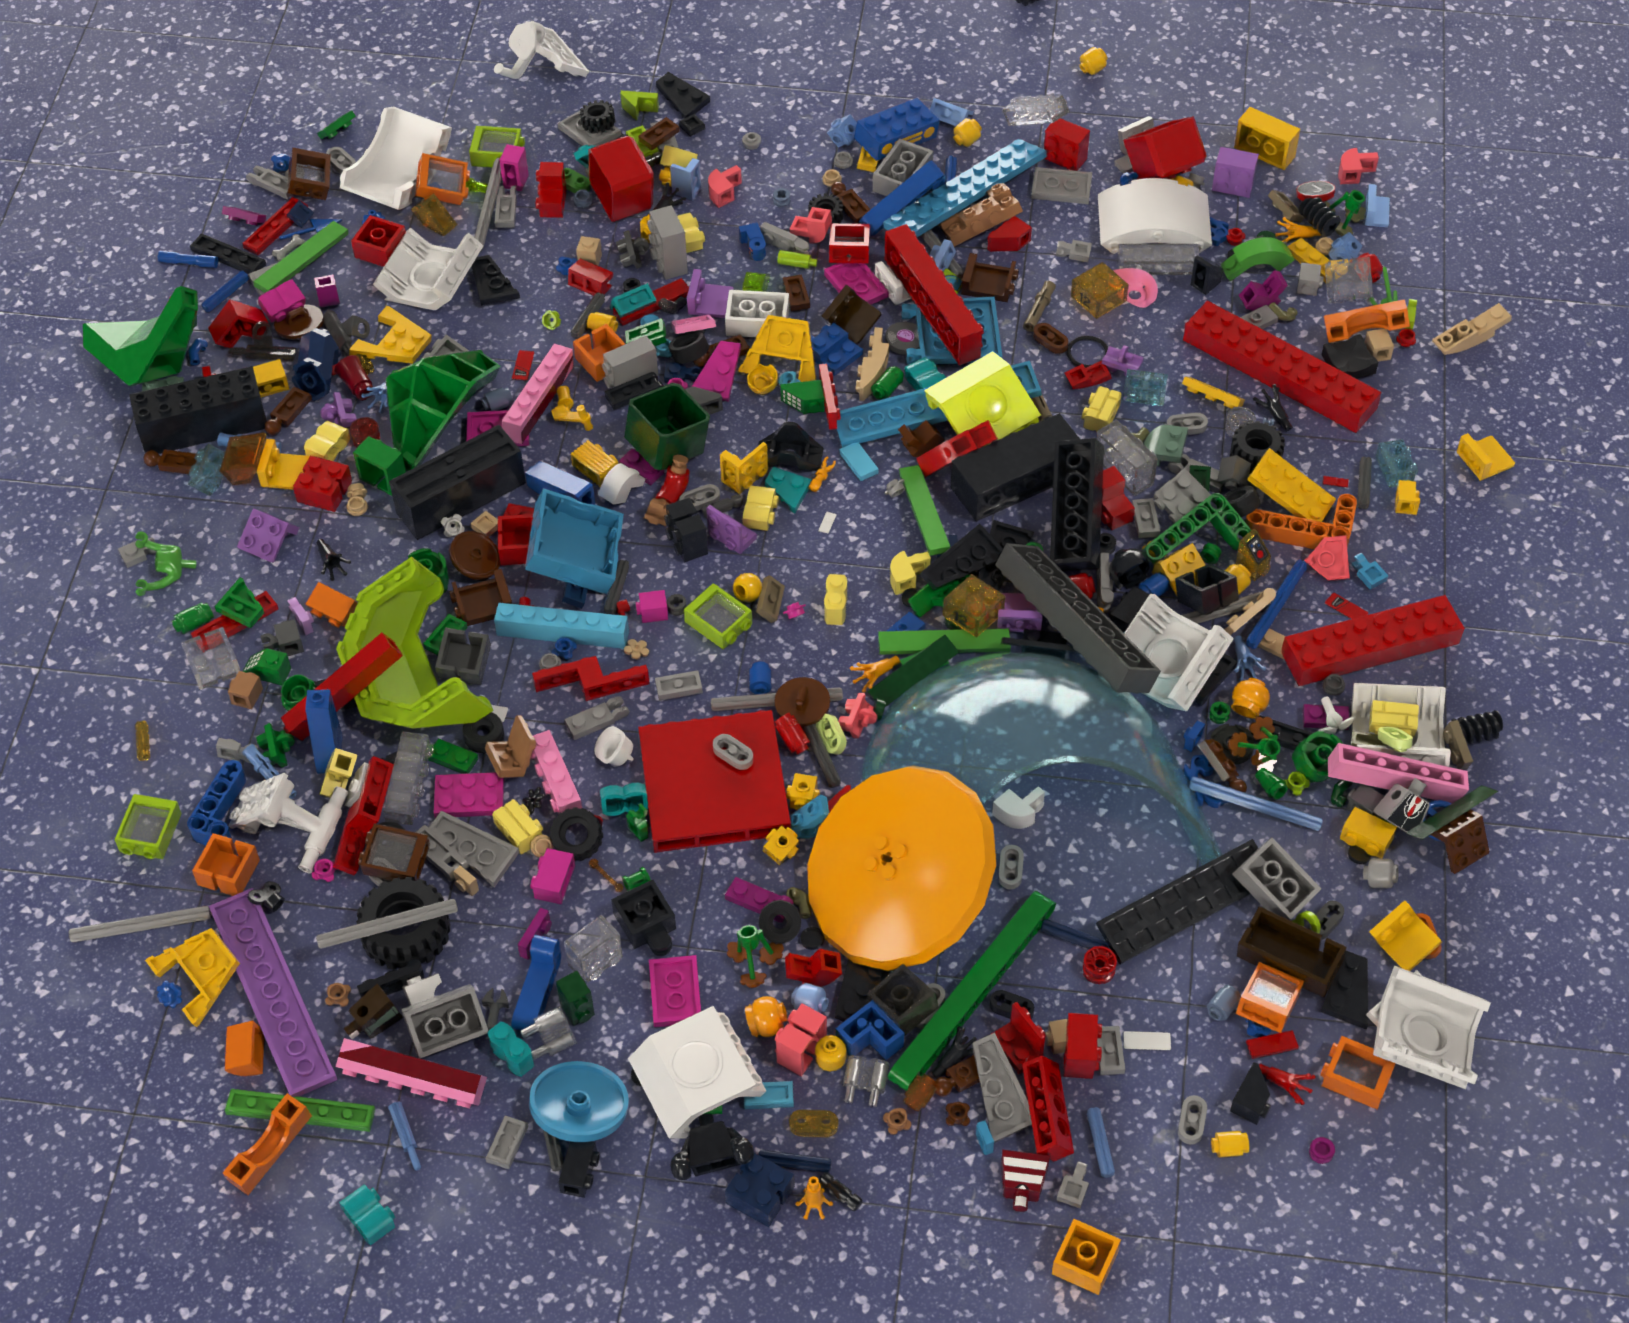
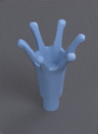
(380, 394)
(1246, 659)

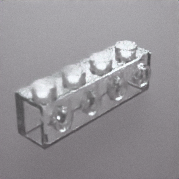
(1035, 109)
(1158, 258)
(407, 778)

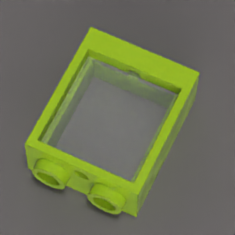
(490, 143)
(718, 616)
(148, 826)

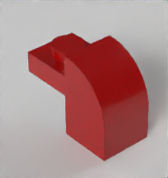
(817, 970)

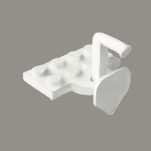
(534, 38)

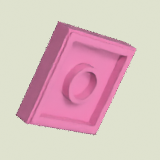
(693, 324)

